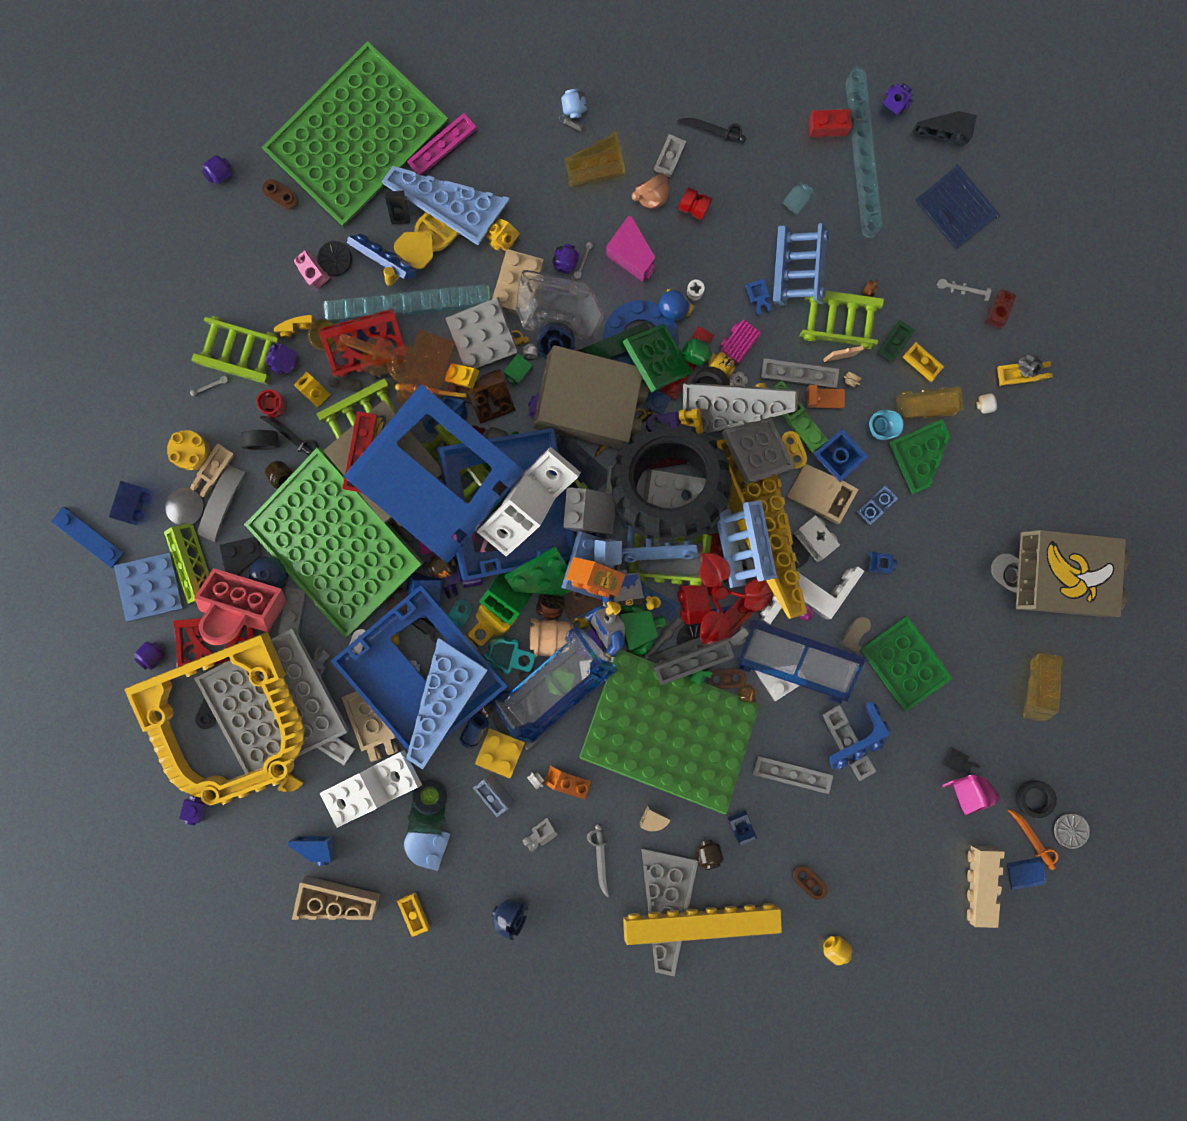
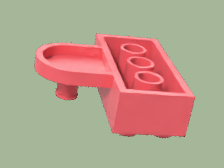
(234, 602)

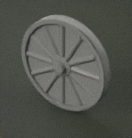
(1071, 830)

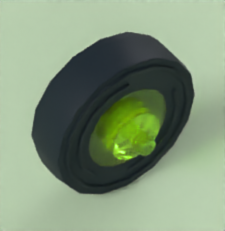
(429, 797)

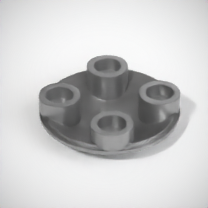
(184, 506)

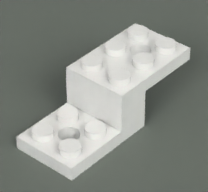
(664, 488)
(370, 789)

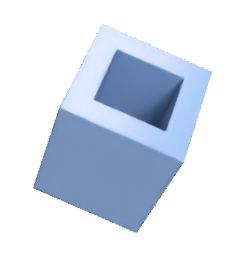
(608, 552)

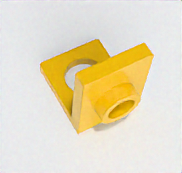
(312, 389)

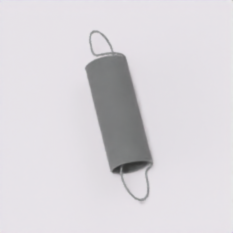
(574, 124)

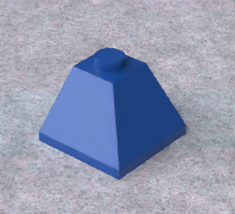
(841, 455)
(314, 848)

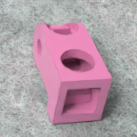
(311, 269)

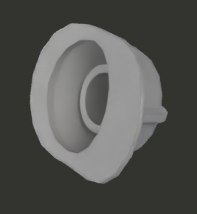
(1005, 571)

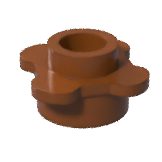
(870, 288)

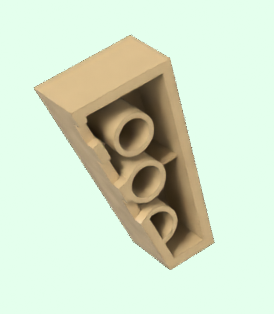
(984, 885)
(333, 901)

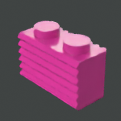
(740, 342)

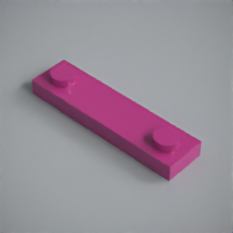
(442, 144)

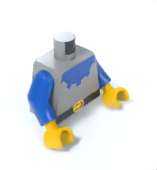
(632, 592)
(607, 628)

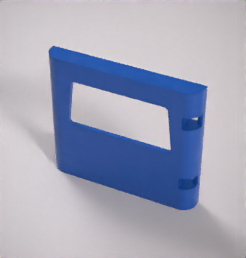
(524, 451)
(414, 494)
(390, 680)

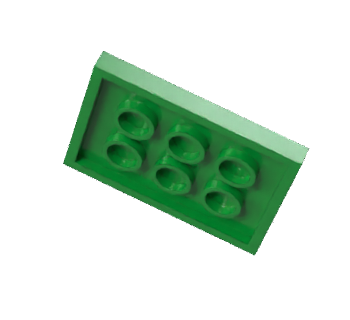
(906, 664)

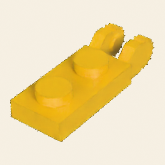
(1012, 375)

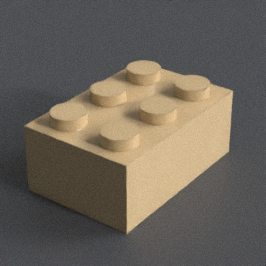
(509, 276)

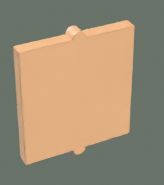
(842, 354)

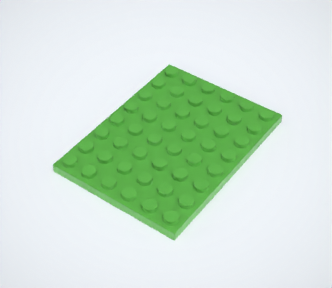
(355, 133)
(333, 543)
(670, 734)

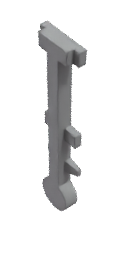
(942, 284)

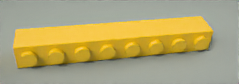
(702, 924)

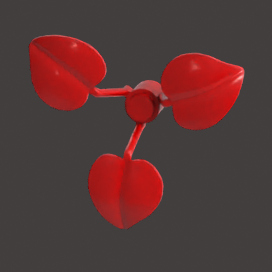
(712, 573)

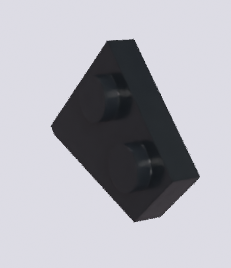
(240, 554)

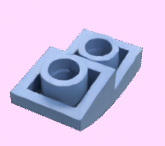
(877, 505)

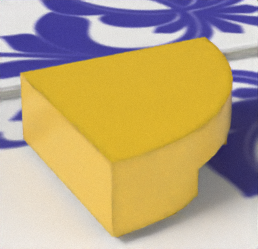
(290, 783)

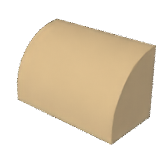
(654, 819)

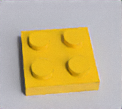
(499, 753)

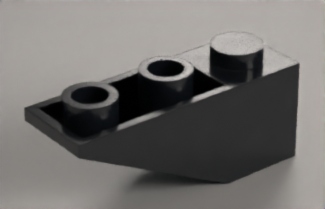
(953, 126)

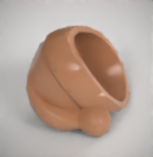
(653, 192)

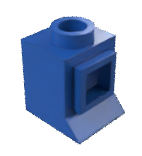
(874, 563)

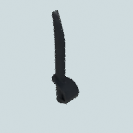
(727, 133)
(302, 445)

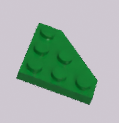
(921, 454)
(540, 575)

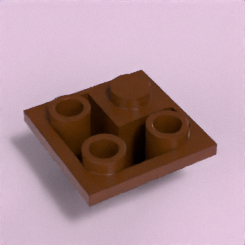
(491, 396)

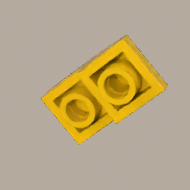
(290, 326)

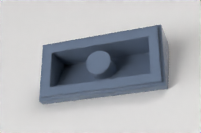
(494, 795)

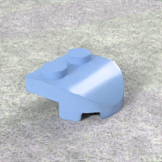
(426, 849)

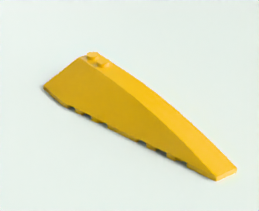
(767, 490)

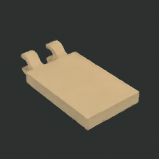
(368, 727)

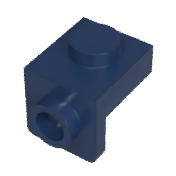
(742, 828)

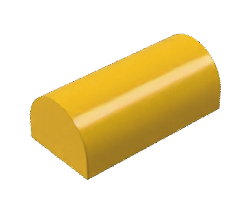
(923, 362)
(413, 914)

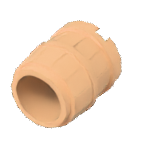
(547, 636)

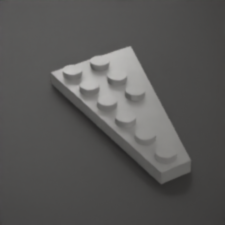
(736, 405)
(668, 887)

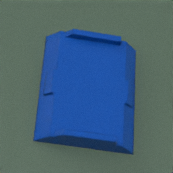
(1026, 873)

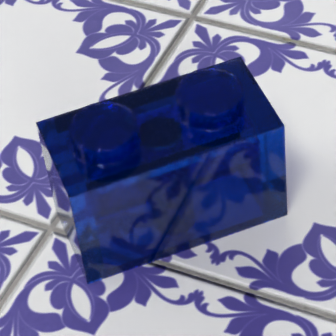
(129, 503)

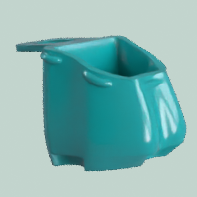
(504, 654)

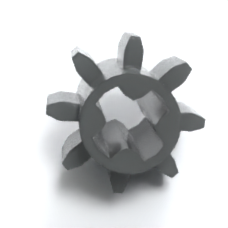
(1030, 365)

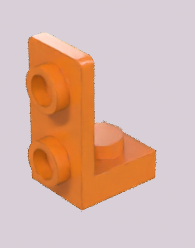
(824, 397)
(567, 783)

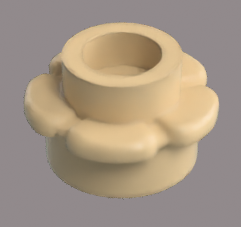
(852, 379)

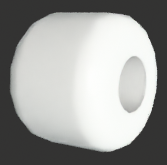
(987, 403)

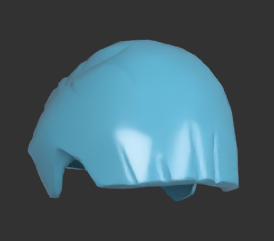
(886, 424)

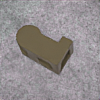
(854, 634)

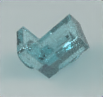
(798, 197)

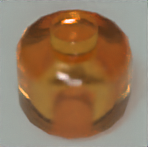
(747, 693)

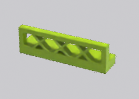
(183, 560)

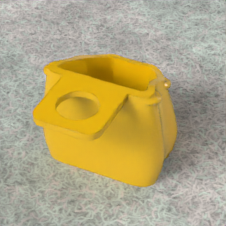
(490, 624)

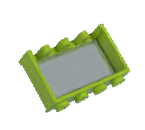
(671, 569)

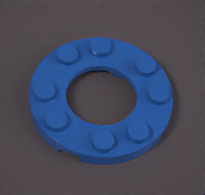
(635, 311)

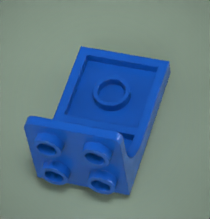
(873, 742)

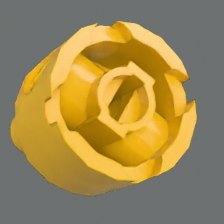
(188, 450)

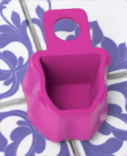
(974, 793)

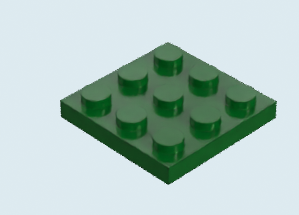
(657, 357)

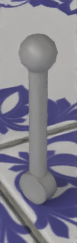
(577, 274)
(223, 380)

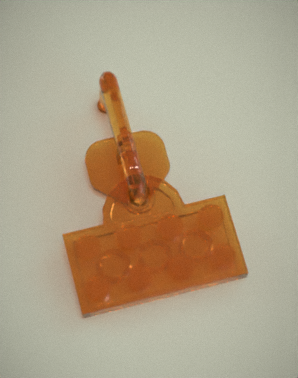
(422, 363)

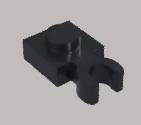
(958, 761)

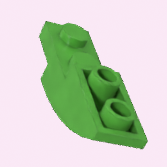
(803, 425)

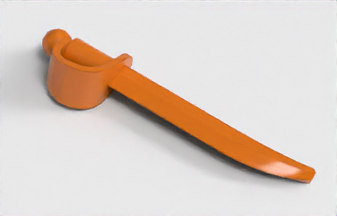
(1043, 852)

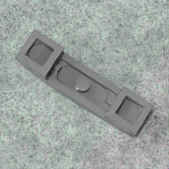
(219, 502)
(845, 737)

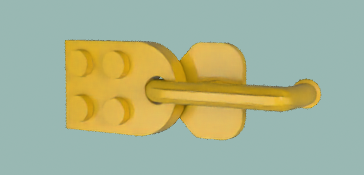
(418, 246)

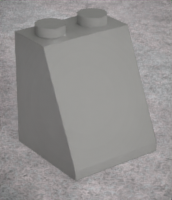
(589, 511)

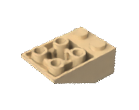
(822, 493)

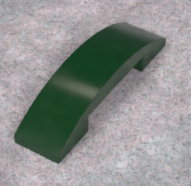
(614, 345)

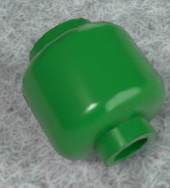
(697, 352)

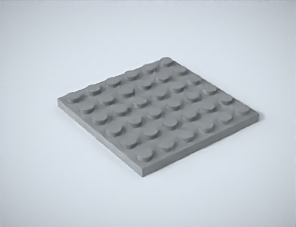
(246, 712)

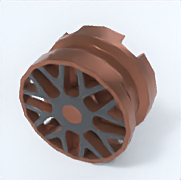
(550, 606)

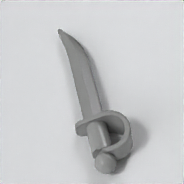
(600, 856)

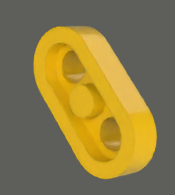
(795, 449)

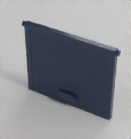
(957, 206)
(592, 472)

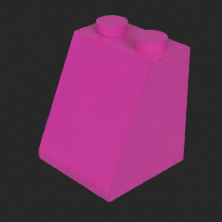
(631, 251)

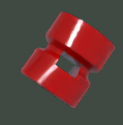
(695, 203)
(271, 403)

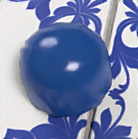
(674, 305)

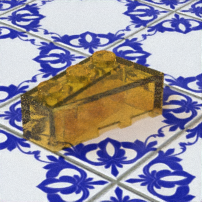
(597, 162)
(929, 403)
(1043, 687)

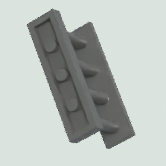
(689, 658)

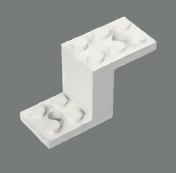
(528, 502)
(818, 599)

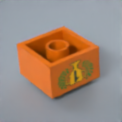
(595, 577)

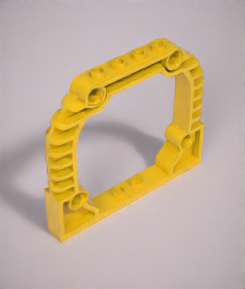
(253, 656)

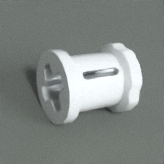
(699, 286)

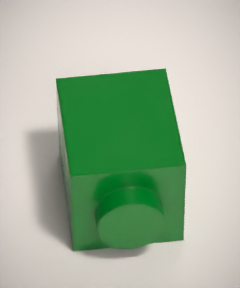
(518, 370)

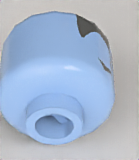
(574, 103)

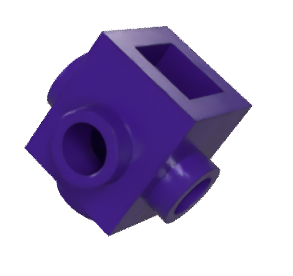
(891, 100)

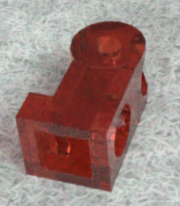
(1000, 309)

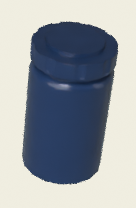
(474, 731)

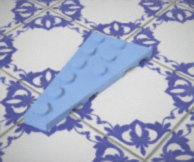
(453, 204)
(446, 692)

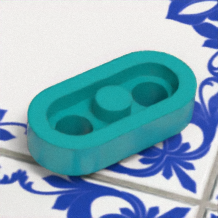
(461, 618)

